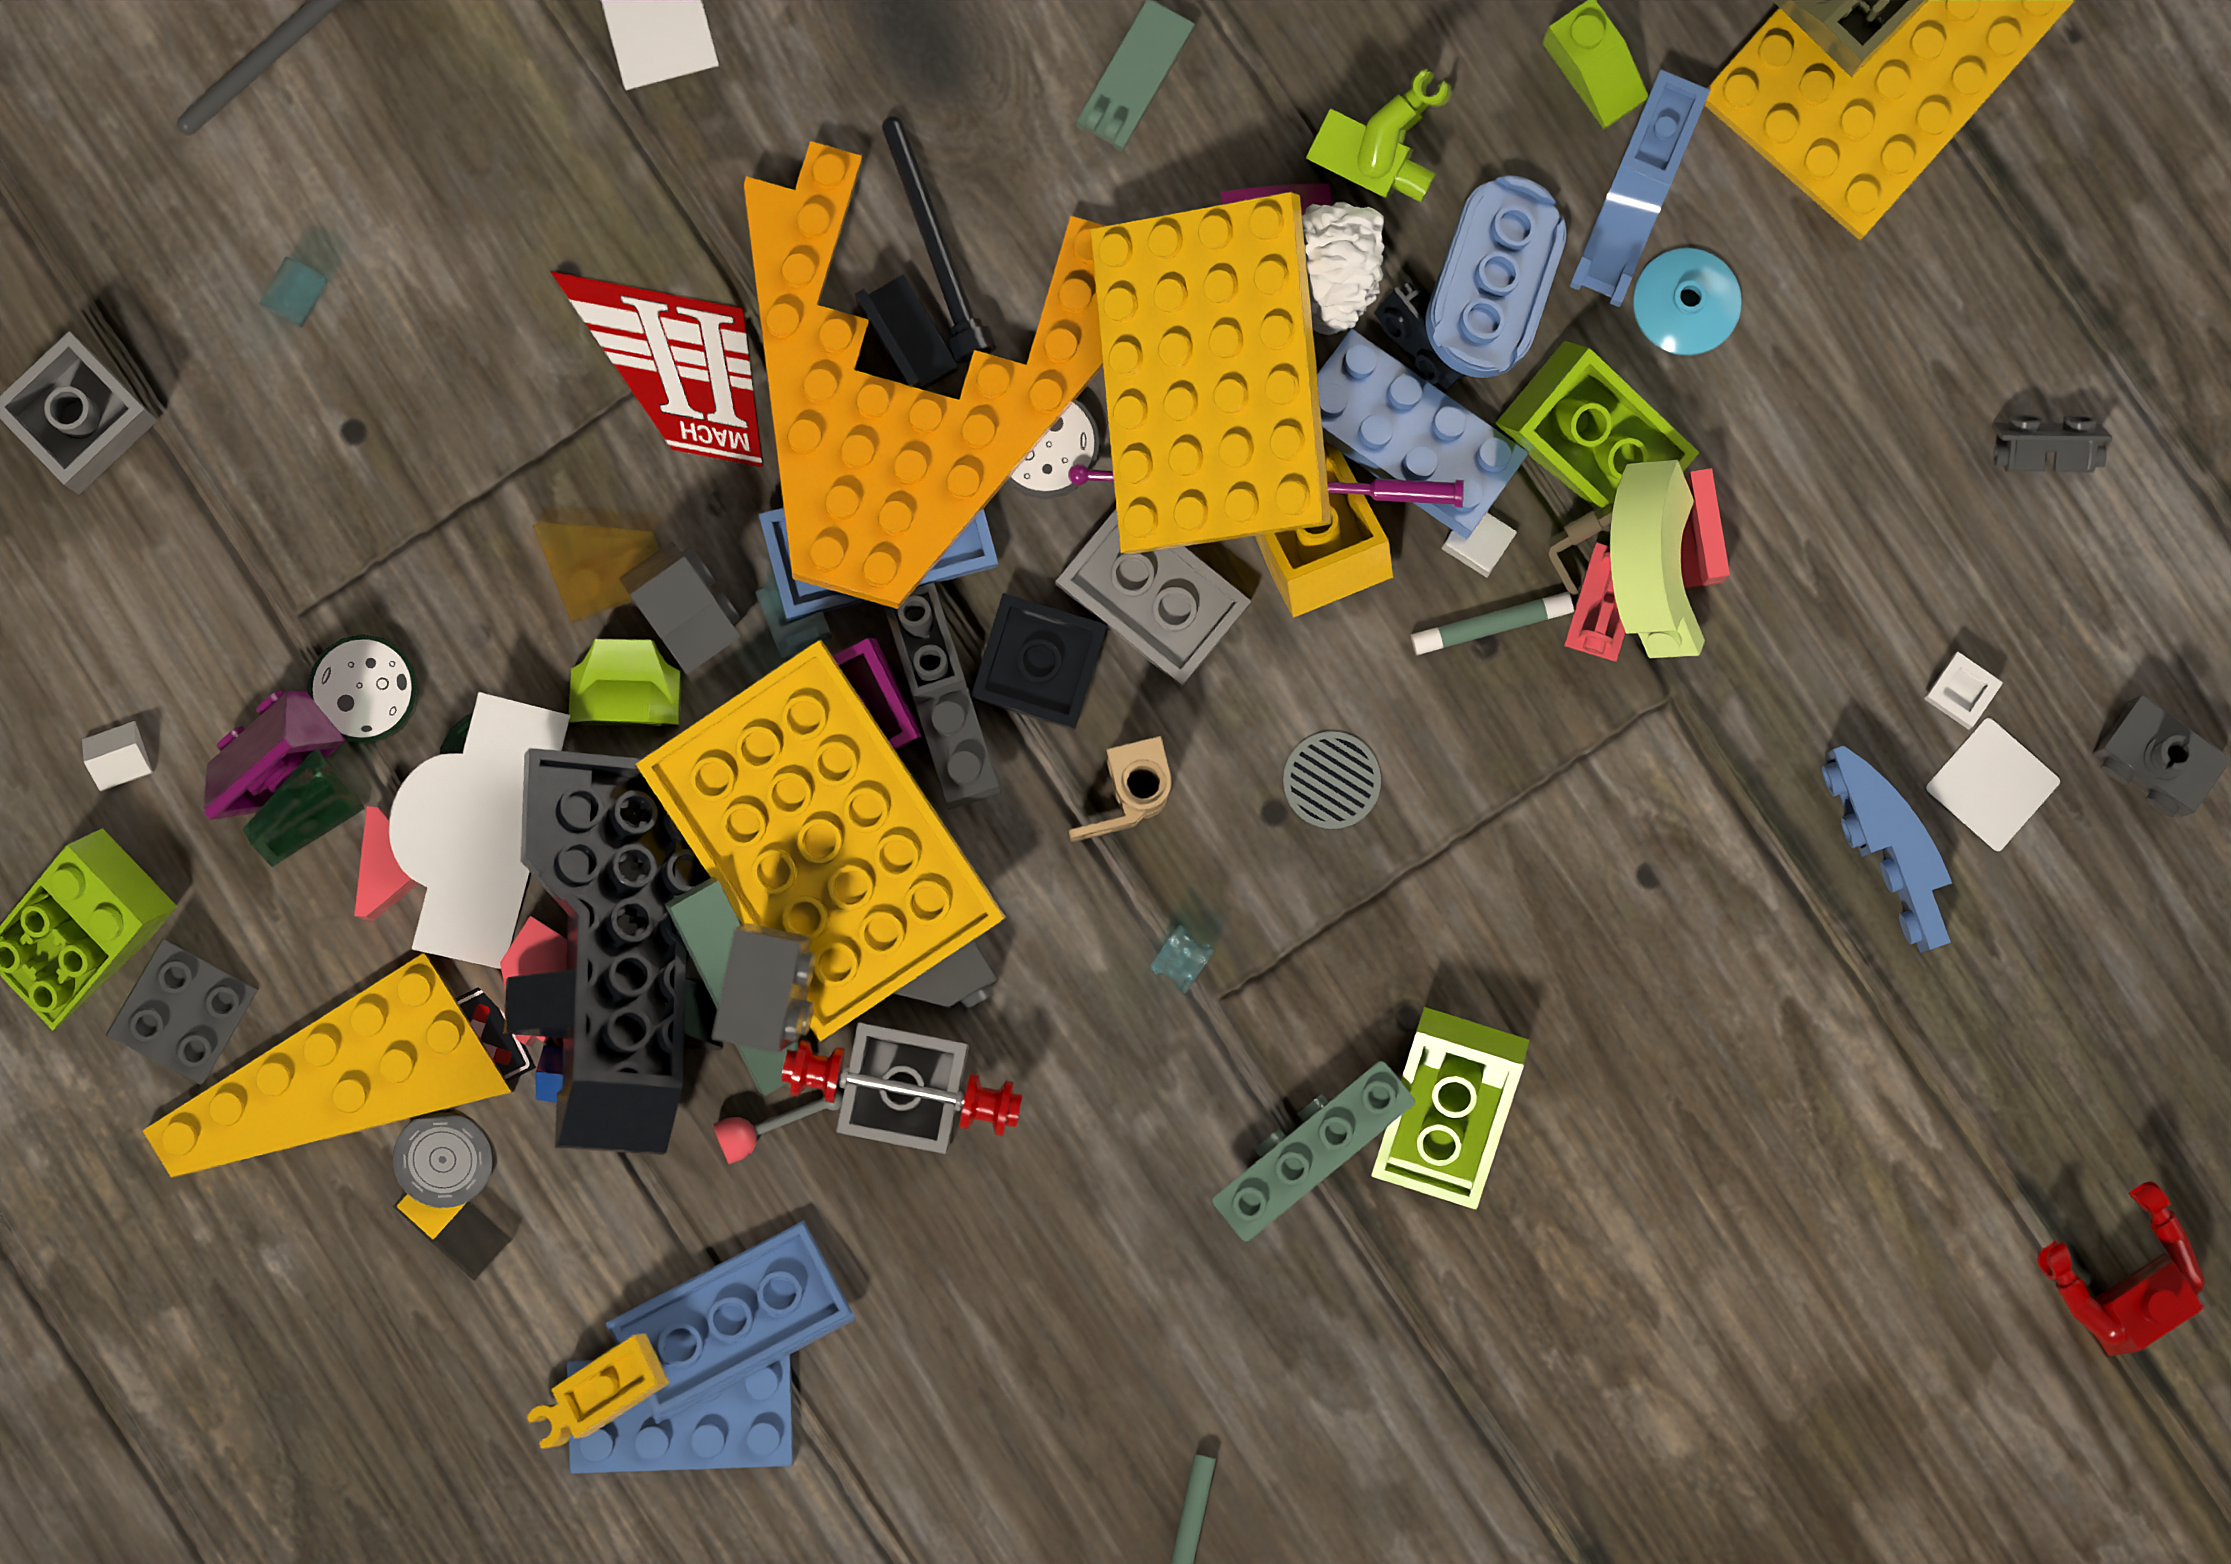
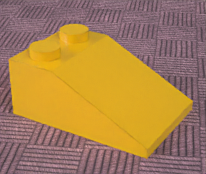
(1333, 559)

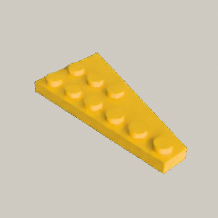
(363, 1065)

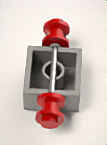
(902, 1088)

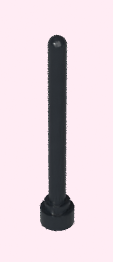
(967, 332)

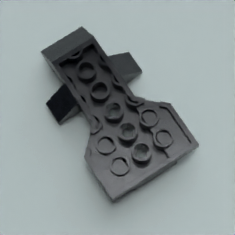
(622, 994)

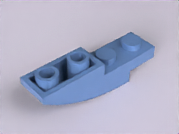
(1884, 821)

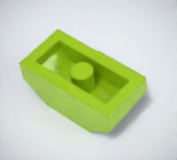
(625, 686)

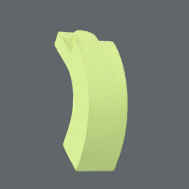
(1646, 558)

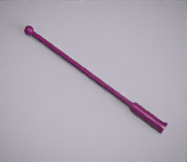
(1379, 489)

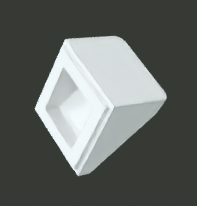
(1483, 546)

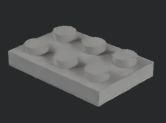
(1154, 600)

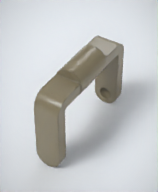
(1574, 534)

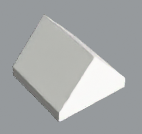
(116, 756)

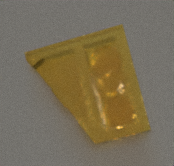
(589, 564)

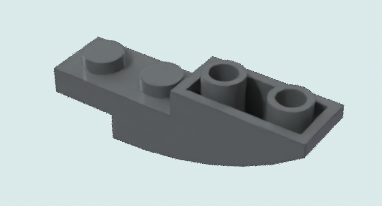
(942, 698)

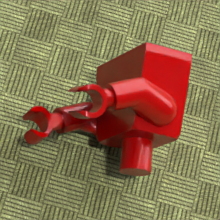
(2146, 1301)

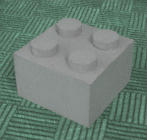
(74, 413)

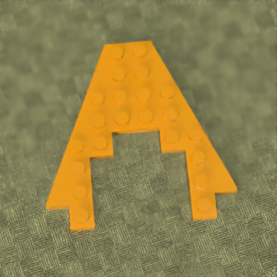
(880, 469)

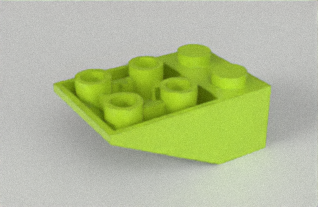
(79, 926)

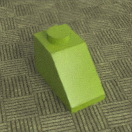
(1596, 62)

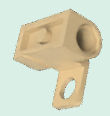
(1125, 763)

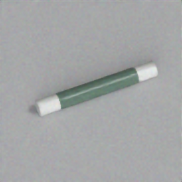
(1492, 623)

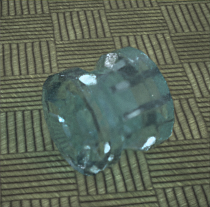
(1181, 959)

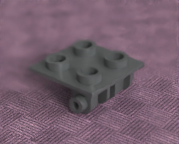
(181, 1011)

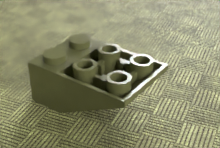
(1850, 28)

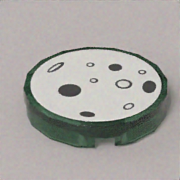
(365, 688)

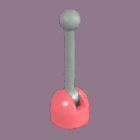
(739, 1136)

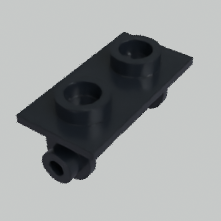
(1405, 322)

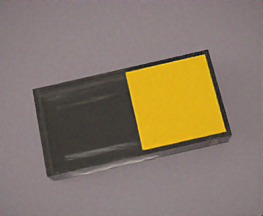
(459, 1232)

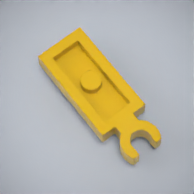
(602, 1391)

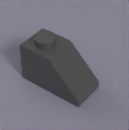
(956, 980)

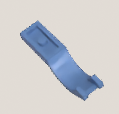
(1640, 186)

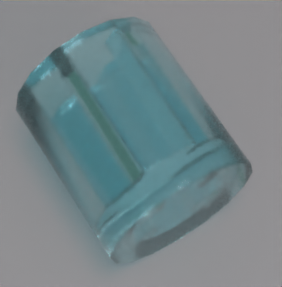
(293, 292)

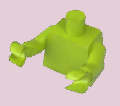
(1375, 152)

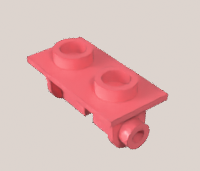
(1596, 619)

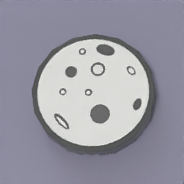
(1067, 443)

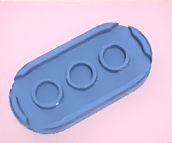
(1495, 277)

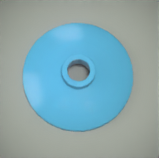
(1677, 326)

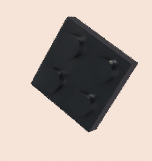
(1039, 661)

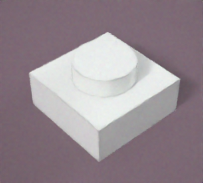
(1963, 690)

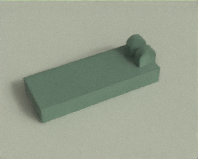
(1135, 74)

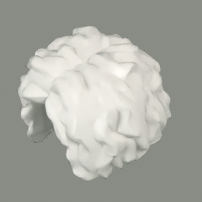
(1342, 263)

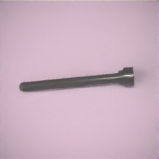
(254, 65)

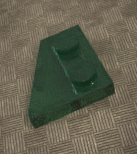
(302, 810)

